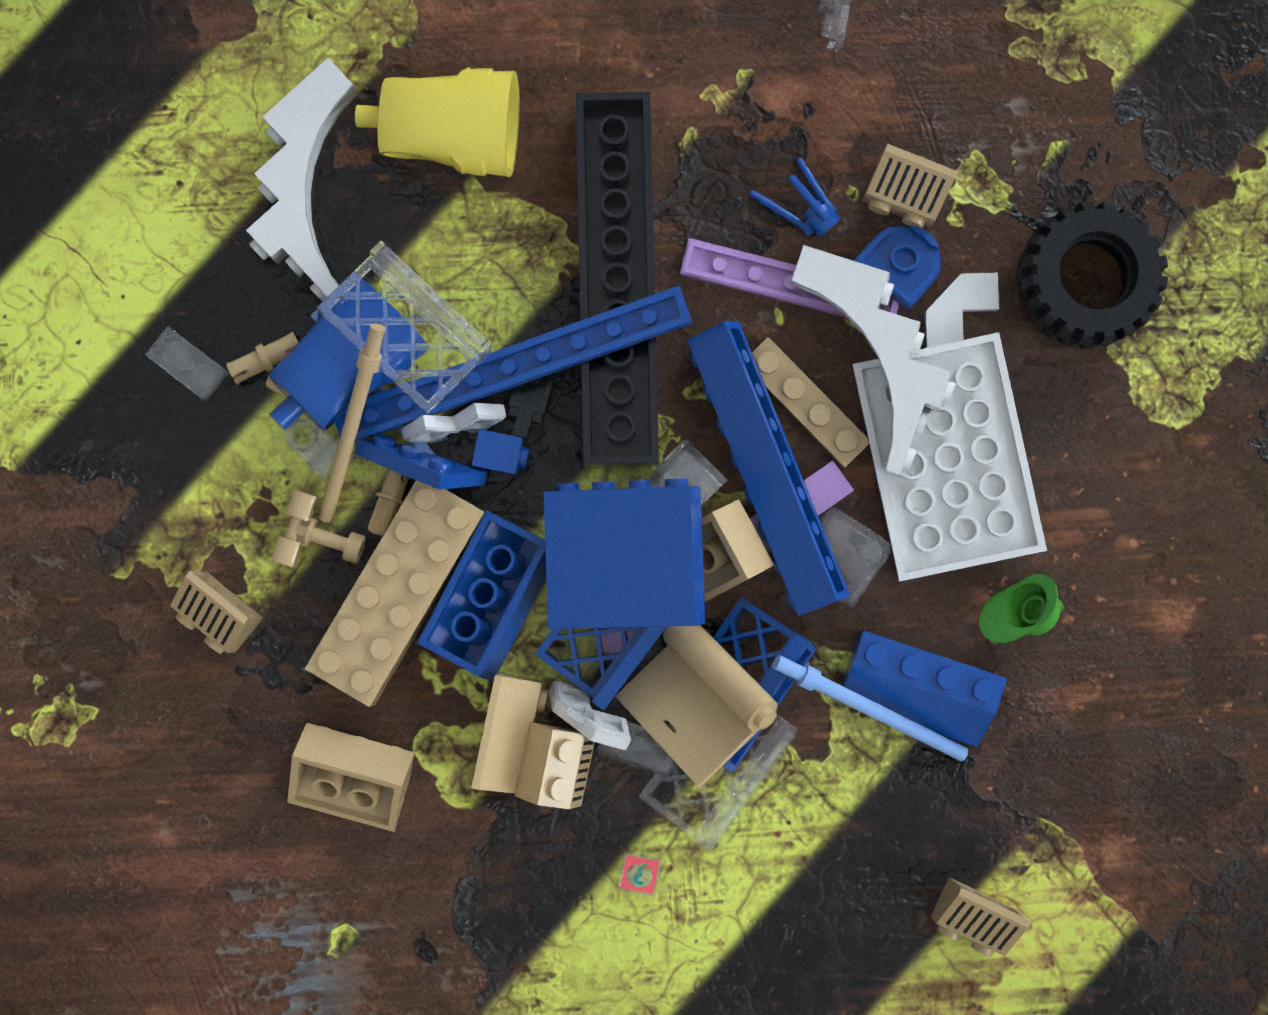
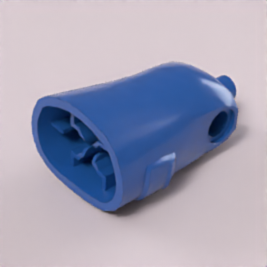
(323, 367)

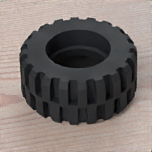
(1131, 249)

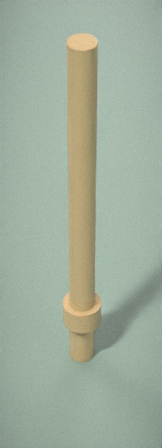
(367, 364)

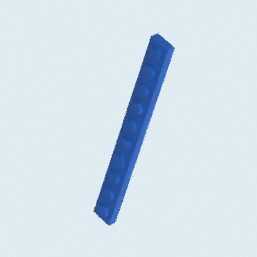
(531, 360)

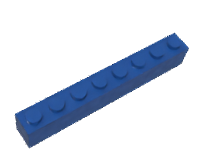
(767, 468)

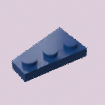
(419, 465)

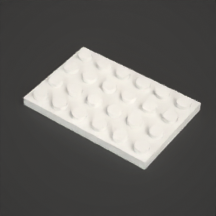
(970, 478)

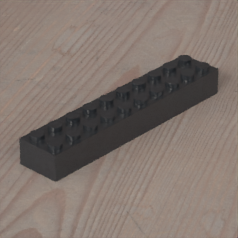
(616, 271)

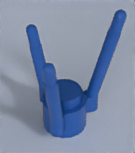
(819, 216)

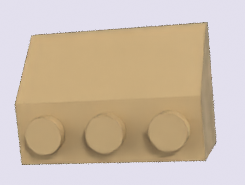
(510, 710)
(349, 776)

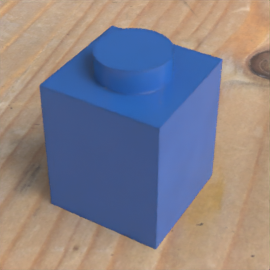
(500, 453)

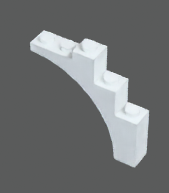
(302, 124)
(858, 293)

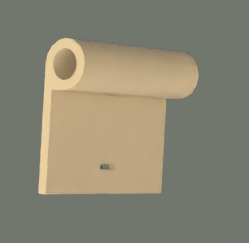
(704, 697)

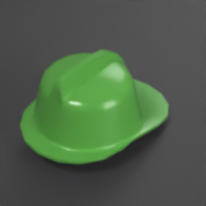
(1021, 610)

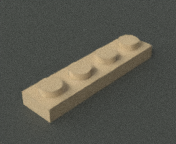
(808, 404)

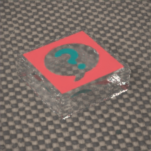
(639, 873)

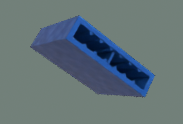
(624, 555)

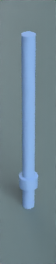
(811, 679)

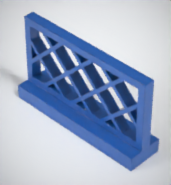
(618, 671)
(773, 682)

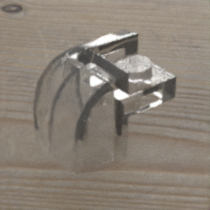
(689, 463)

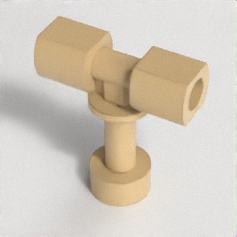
(303, 531)

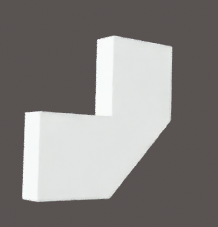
(966, 294)
(471, 419)
(575, 708)

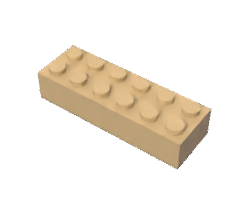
(395, 592)

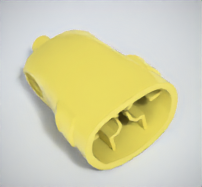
(451, 120)

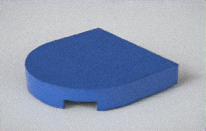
(910, 258)

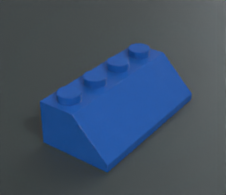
(487, 597)
(924, 687)

